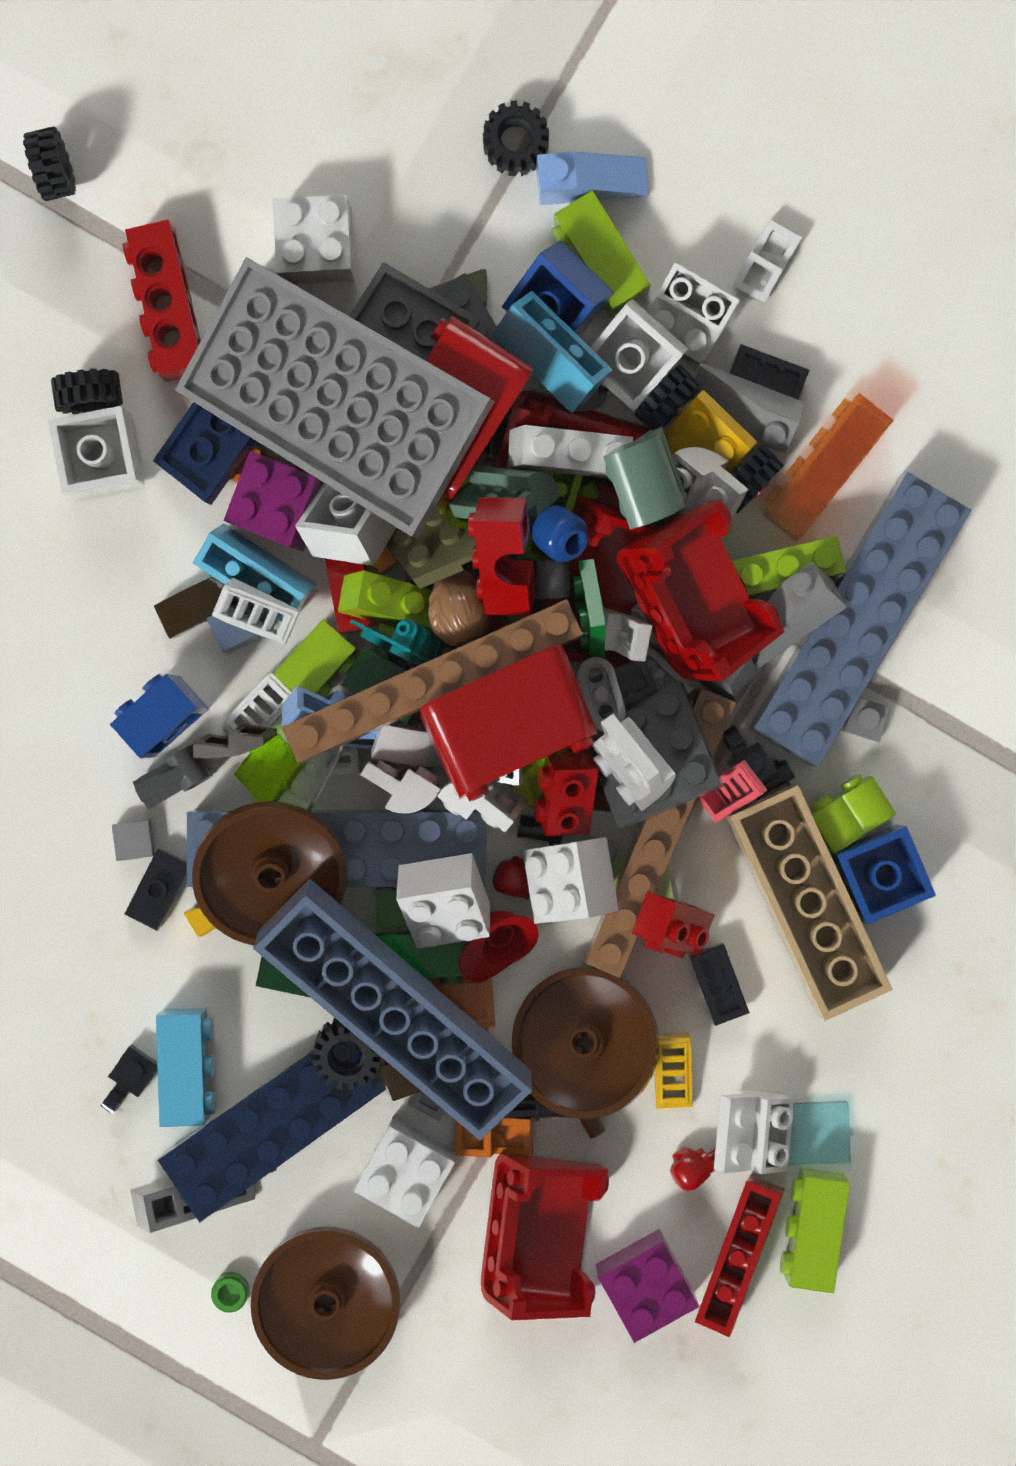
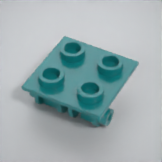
(408, 641)

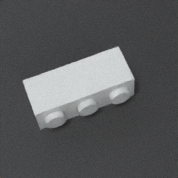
(561, 450)

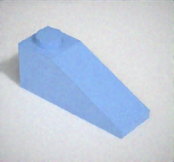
(573, 174)

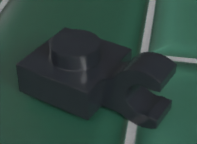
(754, 755)
(131, 1075)

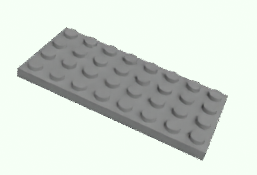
(334, 397)

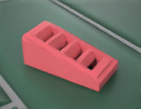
(718, 804)

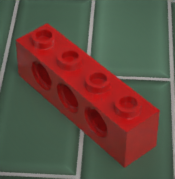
(143, 246)
(739, 1255)

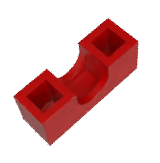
(500, 530)

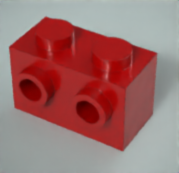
(567, 793)
(672, 925)

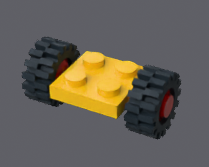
(708, 427)

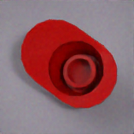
(508, 942)

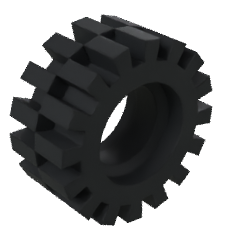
(509, 117)
(49, 163)
(86, 391)
(339, 1071)

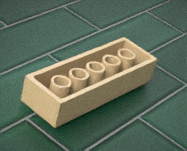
(808, 902)

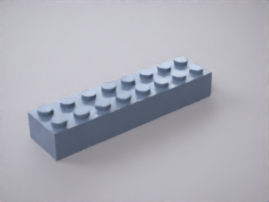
(880, 592)
(379, 840)
(393, 1009)

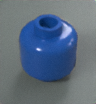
(560, 533)

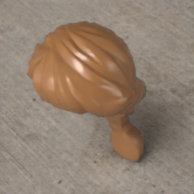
(456, 611)

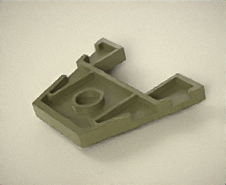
(437, 550)

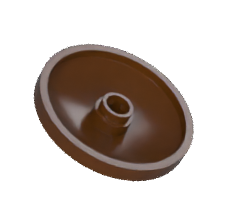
(259, 860)
(586, 1042)
(325, 1303)

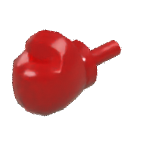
(511, 878)
(691, 1167)

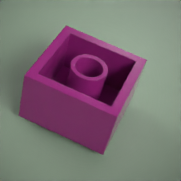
(271, 500)
(646, 1285)

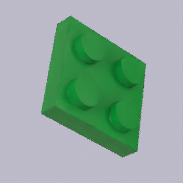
(589, 609)

